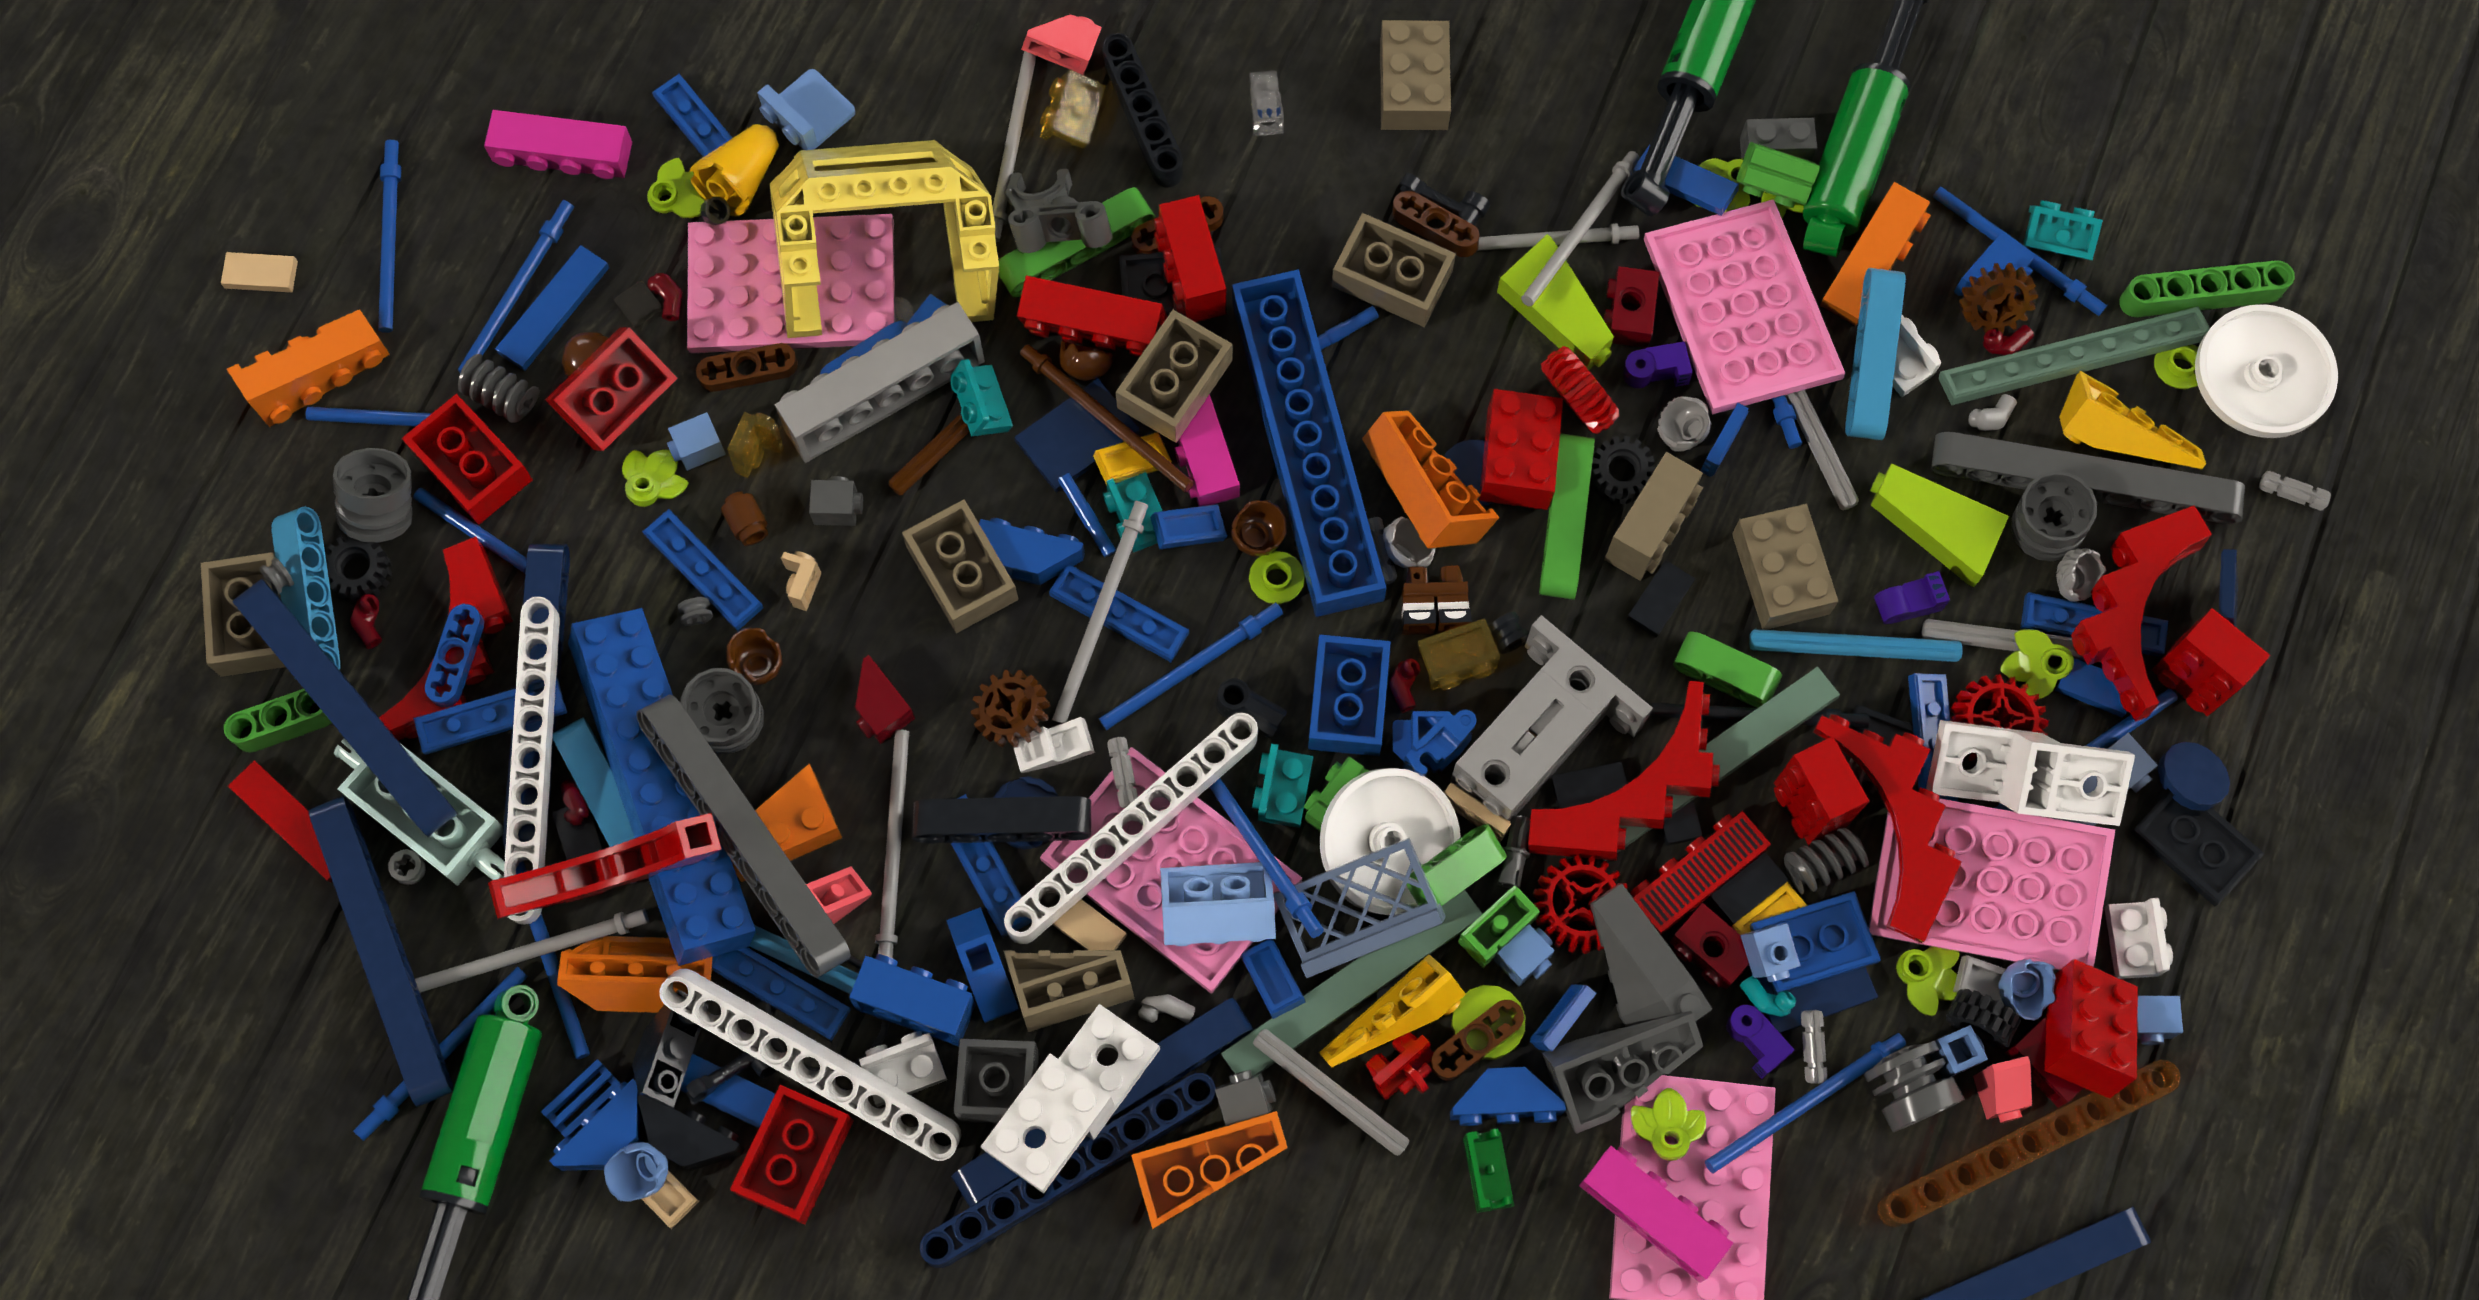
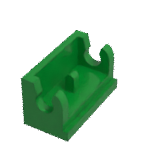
(1488, 1170)

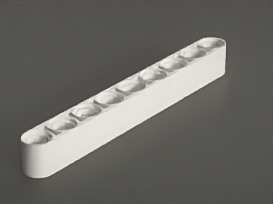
(525, 742)
(1127, 844)
(791, 1064)

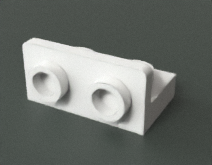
(1914, 359)
(2138, 939)
(907, 1066)

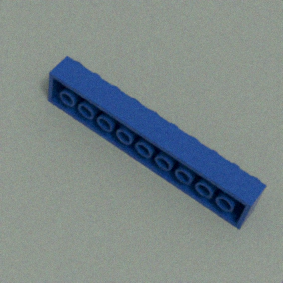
(1308, 444)
(621, 675)

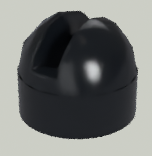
(716, 205)

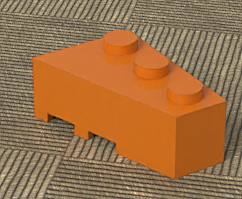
(798, 817)

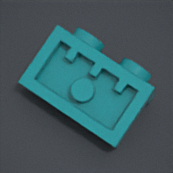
(2061, 231)
(980, 399)
(1121, 498)
(1284, 787)

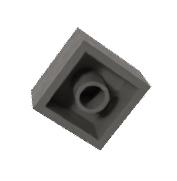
(992, 1077)

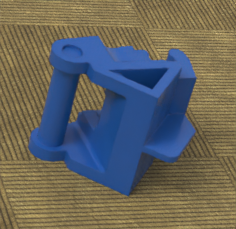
(1432, 739)

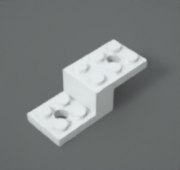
(2030, 773)
(1070, 1098)

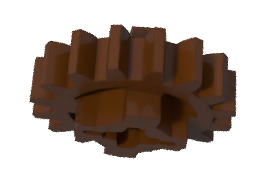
(1998, 298)
(1026, 706)

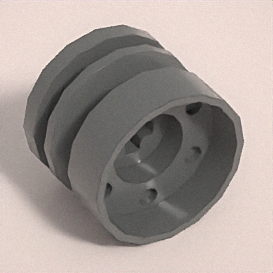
(373, 495)
(2057, 499)
(725, 691)
(1913, 1085)

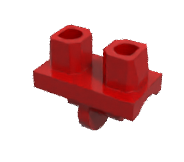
(1405, 1070)

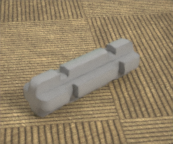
(2294, 490)
(1122, 771)
(1814, 1046)

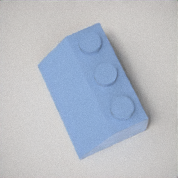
(1217, 904)

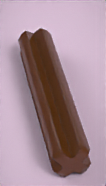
(929, 456)

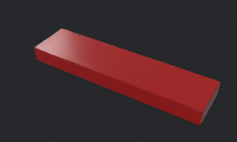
(281, 813)

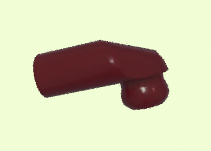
(670, 292)
(1999, 344)
(364, 619)
(1401, 682)
(575, 802)

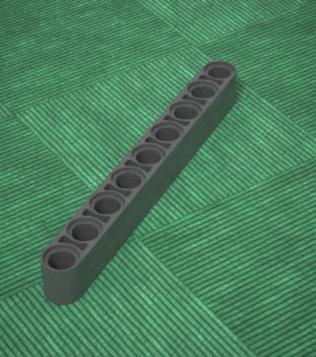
(2110, 480)
(744, 836)

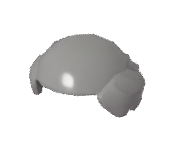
(1684, 423)
(1405, 545)
(2079, 573)

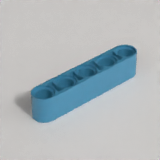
(1875, 354)
(301, 551)
(594, 779)

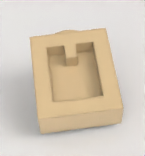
(803, 583)

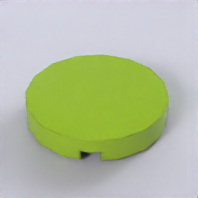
(1475, 1004)

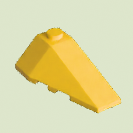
(2105, 423)
(1411, 1003)

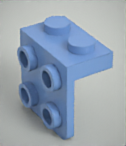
(806, 109)

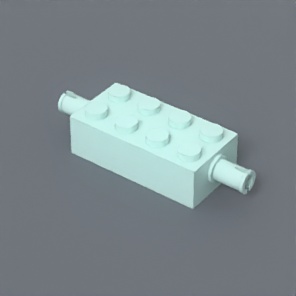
(454, 847)

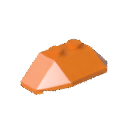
(623, 972)

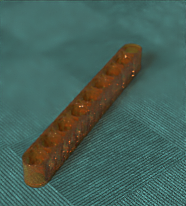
(2013, 1152)

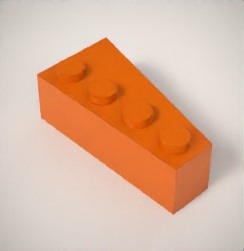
(1878, 247)
(309, 367)
(1426, 483)
(1195, 1167)

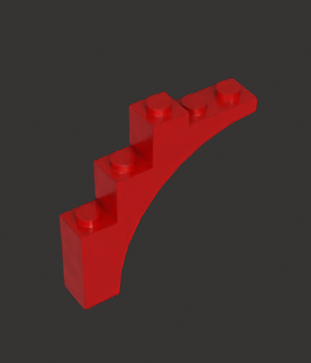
(474, 584)
(2121, 596)
(1893, 770)
(1643, 802)
(597, 872)

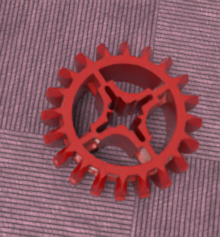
(1580, 390)
(2001, 697)
(1570, 891)

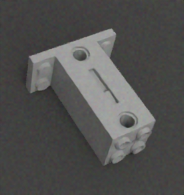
(1545, 723)

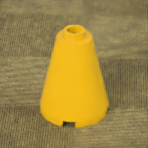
(736, 168)

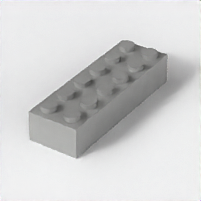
(879, 381)

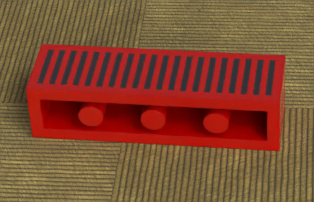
(1701, 872)

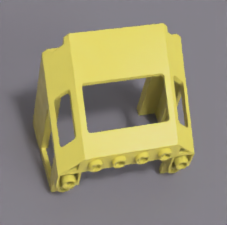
(881, 179)

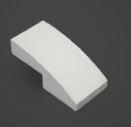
(1054, 746)

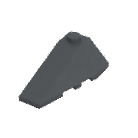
(1641, 964)
(1613, 1067)

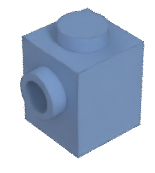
(695, 442)
(1770, 952)
(1526, 955)
(2158, 1019)
(1960, 1050)

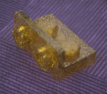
(1072, 108)
(749, 439)
(1459, 655)

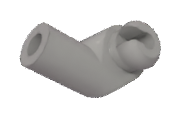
(1993, 418)
(1165, 1004)

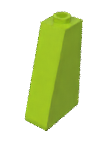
(1563, 308)
(1940, 520)

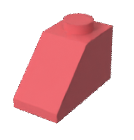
(1064, 41)
(840, 893)
(2005, 1089)

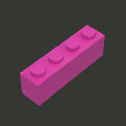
(558, 144)
(1207, 459)
(1656, 1213)

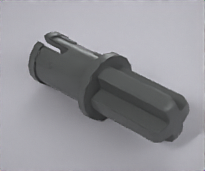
(1516, 852)

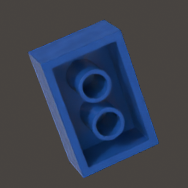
(1349, 695)
(913, 999)

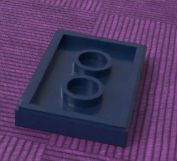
(1070, 435)
(2228, 585)
(1828, 996)

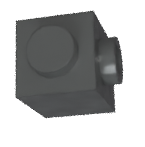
(835, 502)
(1245, 1097)

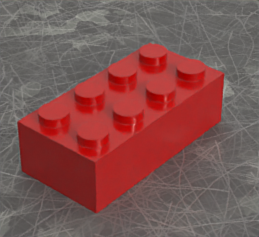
(1089, 315)

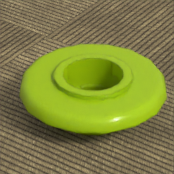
(2171, 373)
(1276, 593)

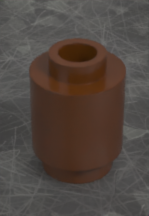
(745, 518)

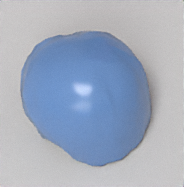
(2028, 987)
(636, 1172)

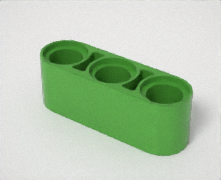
(1727, 669)
(263, 718)
(1460, 865)

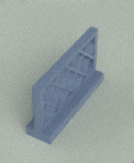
(1374, 936)

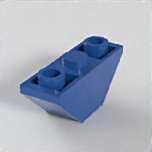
(1031, 553)
(982, 965)
(1507, 1096)
(603, 1132)

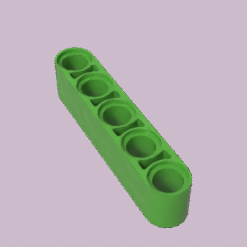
(1124, 214)
(2219, 280)
(1567, 518)

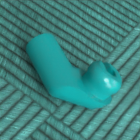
(1768, 1003)

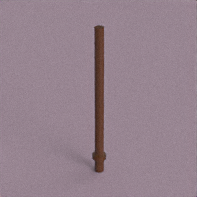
(1042, 364)

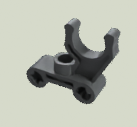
(1054, 216)

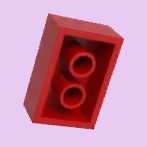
(1190, 259)
(611, 388)
(1521, 449)
(467, 459)
(2210, 663)
(1820, 791)
(2092, 1029)
(792, 1154)

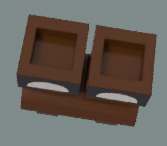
(1448, 596)

